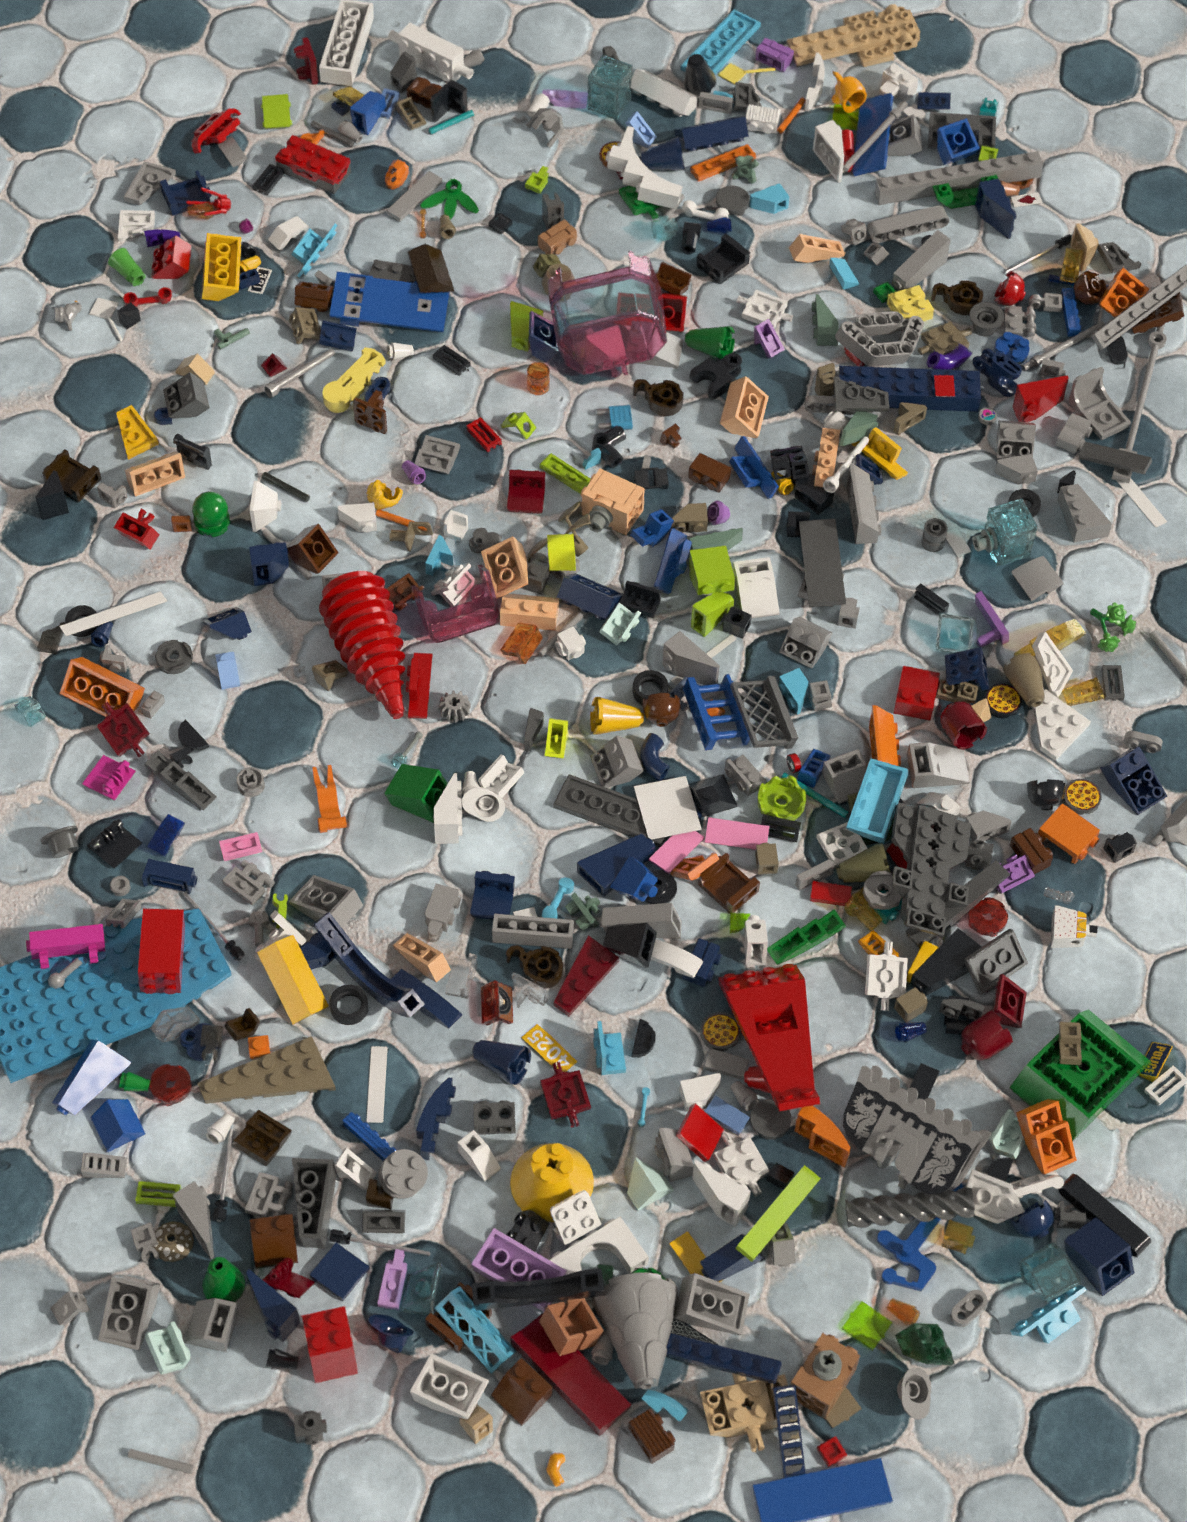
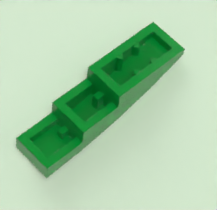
(807, 937)

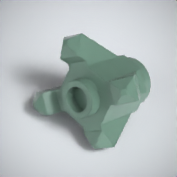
(745, 168)

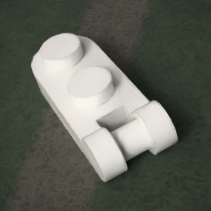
(1037, 1183)

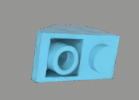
(770, 199)
(794, 688)

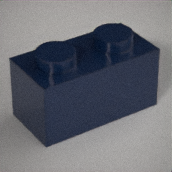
(249, 278)

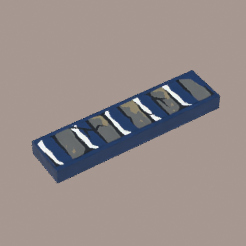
(789, 1430)

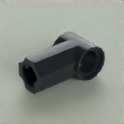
(690, 235)

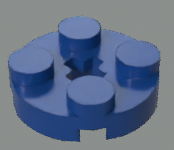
(1014, 341)

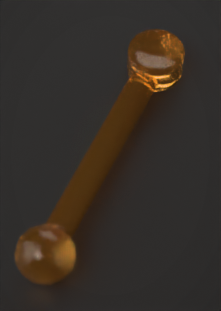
(423, 234)

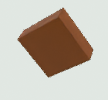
(181, 523)

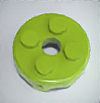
(785, 789)

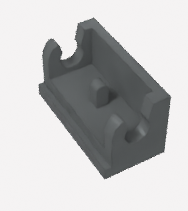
(552, 210)

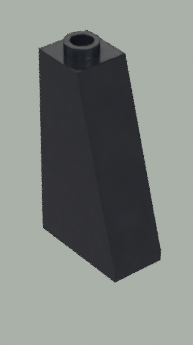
(945, 963)

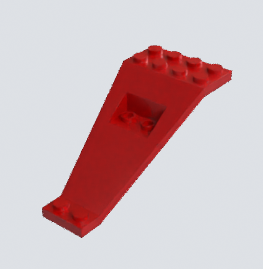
(775, 1024)

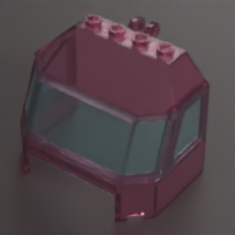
(608, 317)

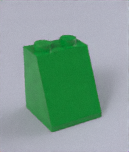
(416, 790)

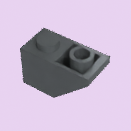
(403, 72)

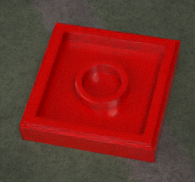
(699, 1132)

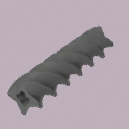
(906, 1208)

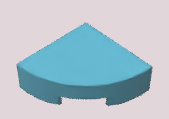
(593, 459)

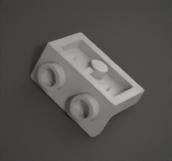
(744, 774)

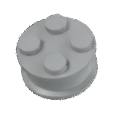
(403, 1174)

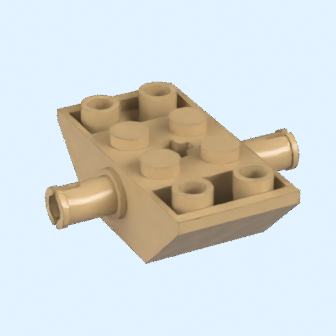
(730, 1418)

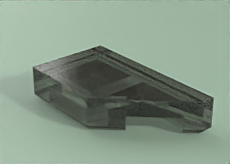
(51, 640)

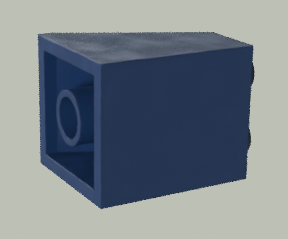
(1100, 1255)

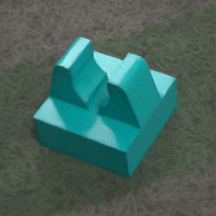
(988, 108)

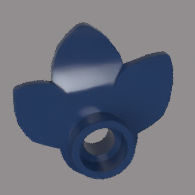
(193, 1047)

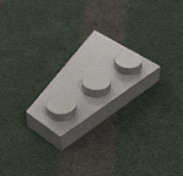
(147, 182)

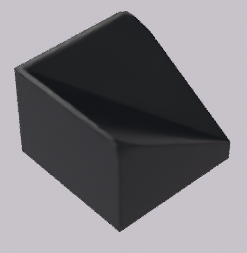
(129, 315)
(1067, 480)

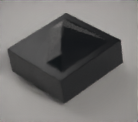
(500, 223)

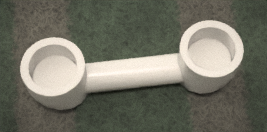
(689, 209)

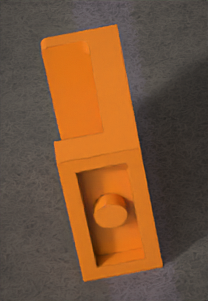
(1070, 832)

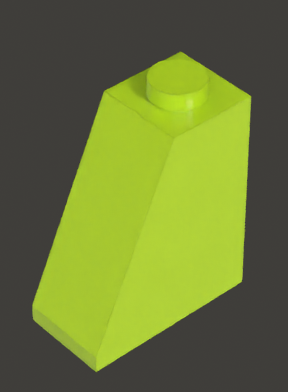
(520, 325)
(709, 612)

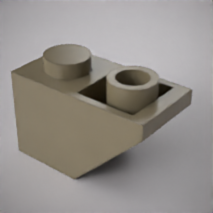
(691, 518)

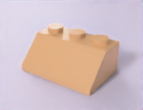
(744, 408)
(155, 473)
(529, 610)

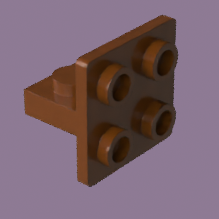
(371, 413)

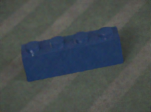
(712, 132)

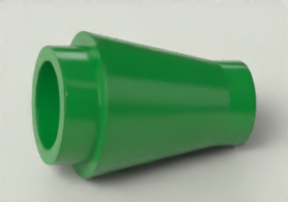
(133, 1082)

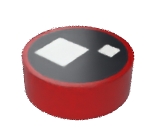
(793, 762)

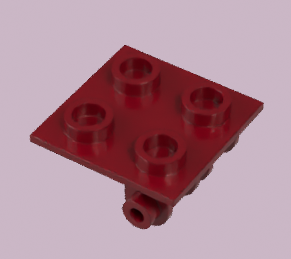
(284, 1279)

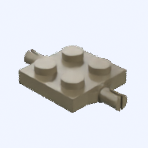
(944, 339)

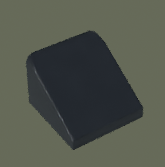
(780, 1176)

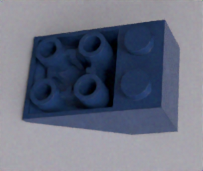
(995, 207)
(1134, 780)

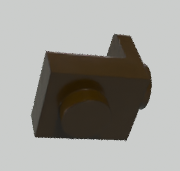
(243, 1026)

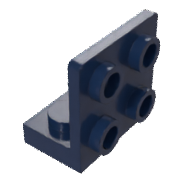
(967, 666)

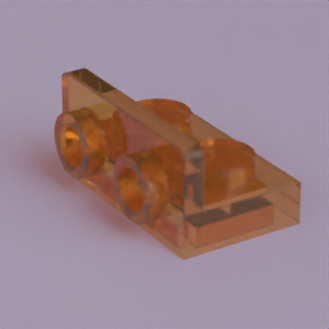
(522, 642)

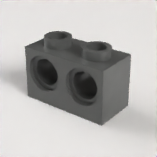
(494, 1123)

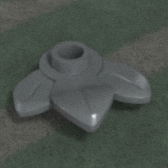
(482, 540)

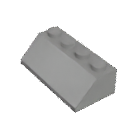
(862, 506)

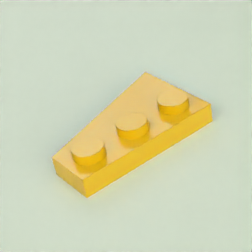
(135, 432)

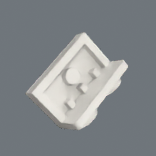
(500, 776)

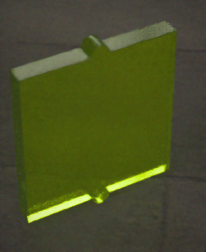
(844, 119)
(867, 1325)

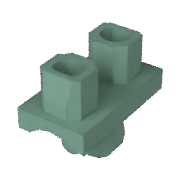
(587, 918)

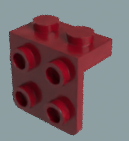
(526, 491)

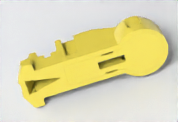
(340, 393)

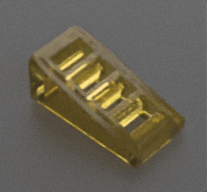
(1081, 687)

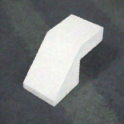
(284, 232)

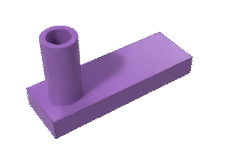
(998, 629)

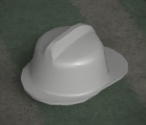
(915, 1393)

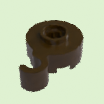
(959, 297)
(663, 398)
(534, 960)

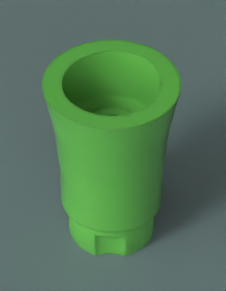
(126, 266)

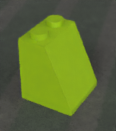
(711, 570)

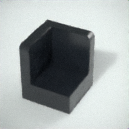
(793, 522)

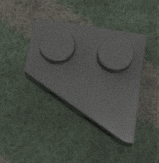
(744, 95)
(1116, 258)

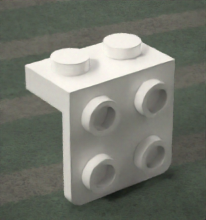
(574, 1217)

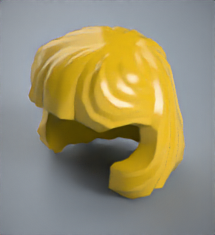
(382, 495)

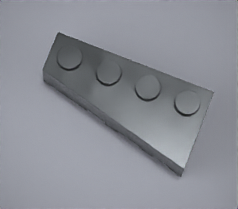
(314, 1198)

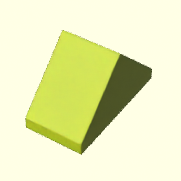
(556, 738)

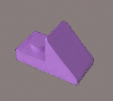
(767, 336)

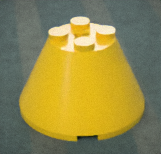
(549, 1176)

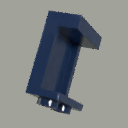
(179, 193)

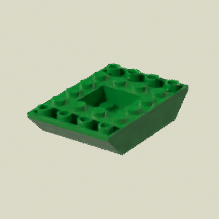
(1080, 1093)

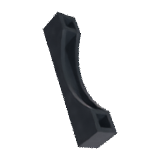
(510, 1294)

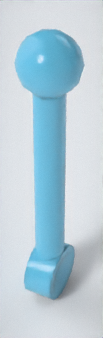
(645, 1092)

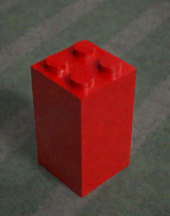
(161, 951)
(330, 1344)

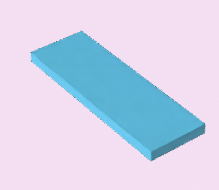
(726, 40)

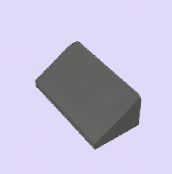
(383, 1221)

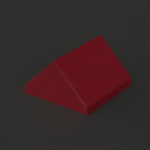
(1009, 1002)

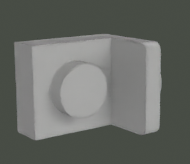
(111, 496)

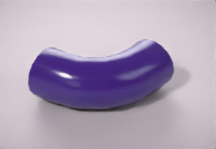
(949, 361)

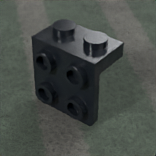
(450, 96)

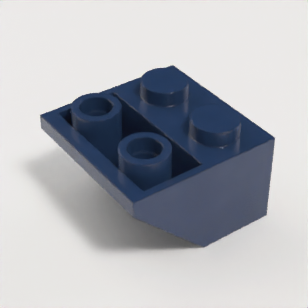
(268, 562)

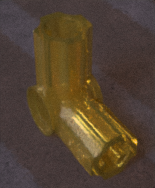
(858, 907)

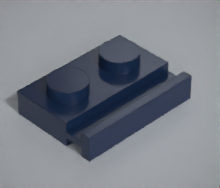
(337, 336)

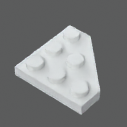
(1057, 725)

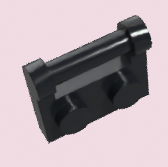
(193, 452)

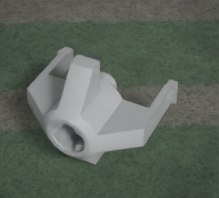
(550, 120)

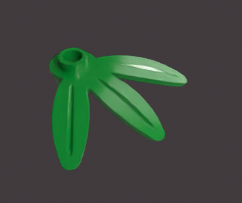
(451, 197)

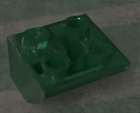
(925, 1344)

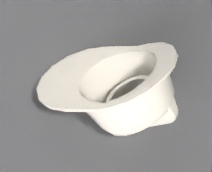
(483, 804)

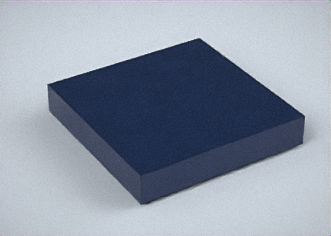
(339, 1271)

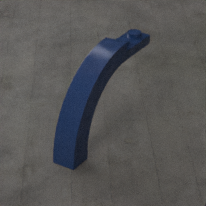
(385, 991)

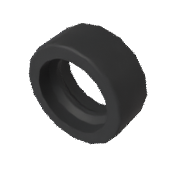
(648, 676)
(349, 990)

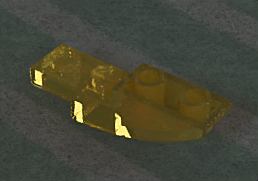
(1060, 635)

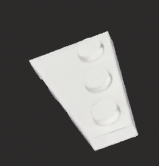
(1052, 663)

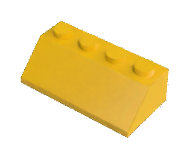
(221, 266)

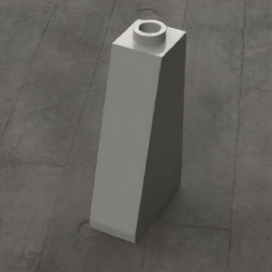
(922, 262)
(660, 917)

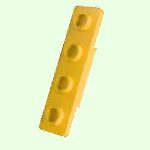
(884, 453)

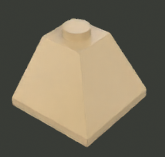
(1084, 240)

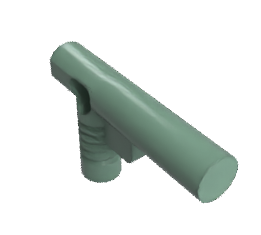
(229, 338)

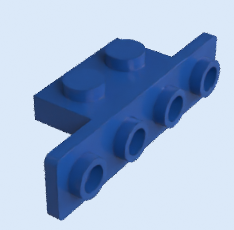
(751, 468)
(673, 560)

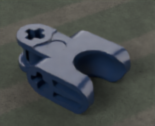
(1000, 371)

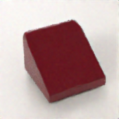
(273, 365)

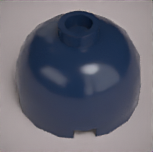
(1034, 1220)

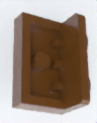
(673, 279)
(402, 591)

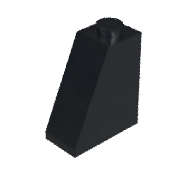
(631, 942)

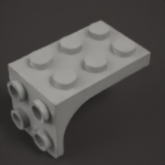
(1094, 404)

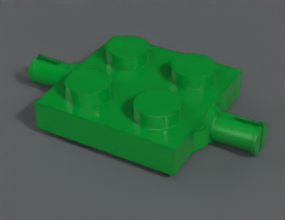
(637, 206)

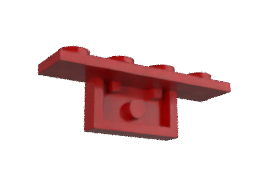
(419, 684)

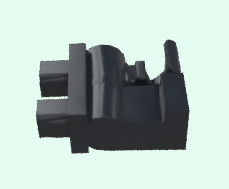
(790, 458)

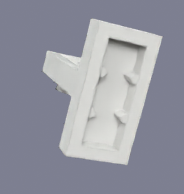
(285, 930)

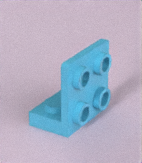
(608, 1051)

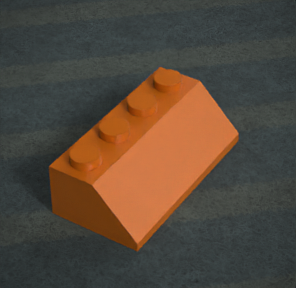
(95, 685)
(882, 736)

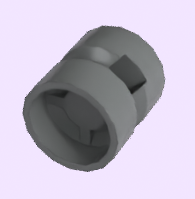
(934, 535)

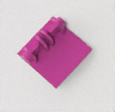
(109, 777)

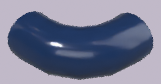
(650, 757)

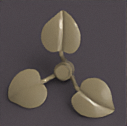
(580, 546)

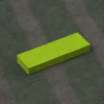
(565, 473)

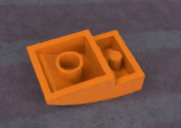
(1122, 293)
(823, 1135)
(1047, 1135)

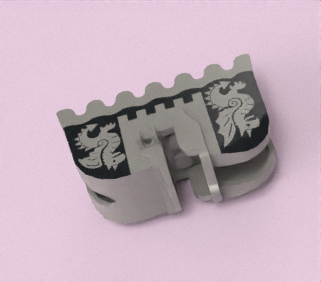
(934, 1146)

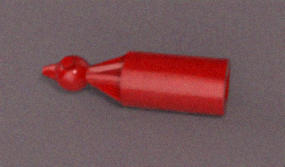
(848, 145)

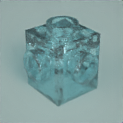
(659, 225)

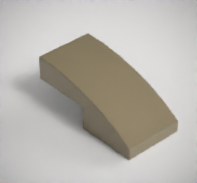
(1070, 1043)

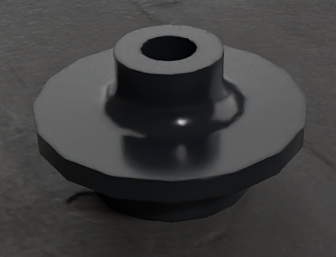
(666, 891)

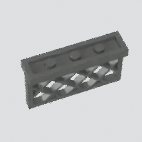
(777, 706)

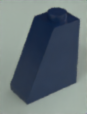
(727, 1261)

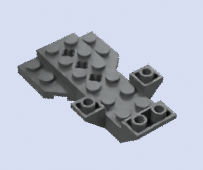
(924, 887)

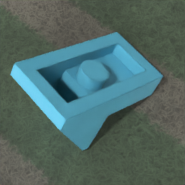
(439, 554)

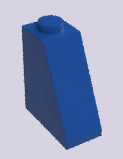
(367, 111)

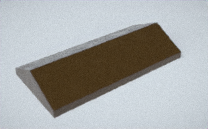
(430, 269)

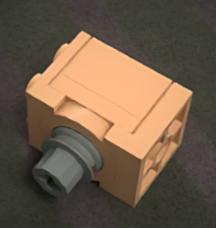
(612, 502)

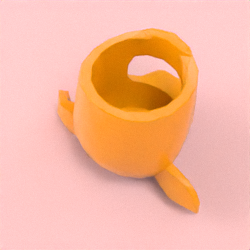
(848, 90)

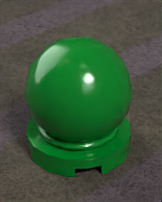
(210, 514)

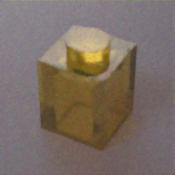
(958, 1237)

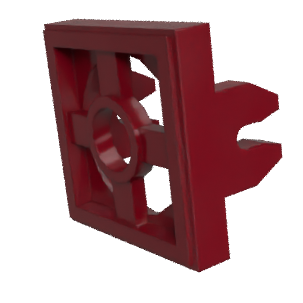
(308, 71)

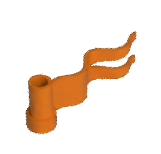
(328, 803)

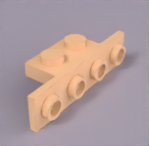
(826, 456)

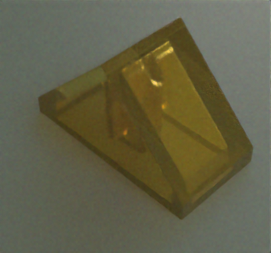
(1071, 264)

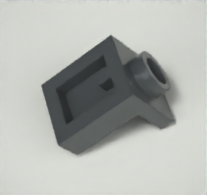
(1070, 1219)

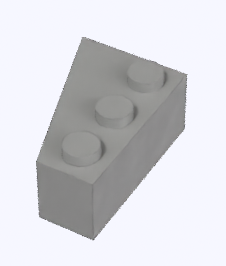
(1082, 514)

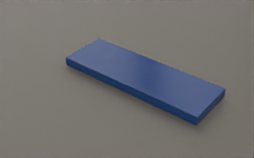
(871, 116)
(823, 1493)

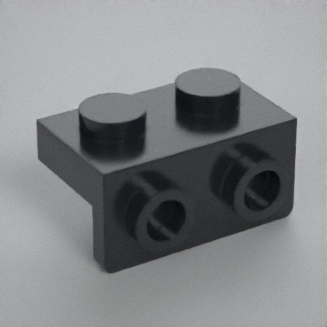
(641, 599)
(528, 1229)

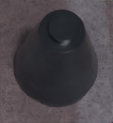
(699, 75)

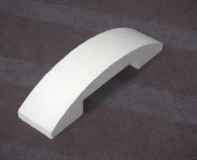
(814, 93)
(675, 957)

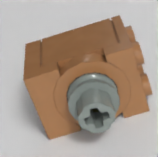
(825, 1374)

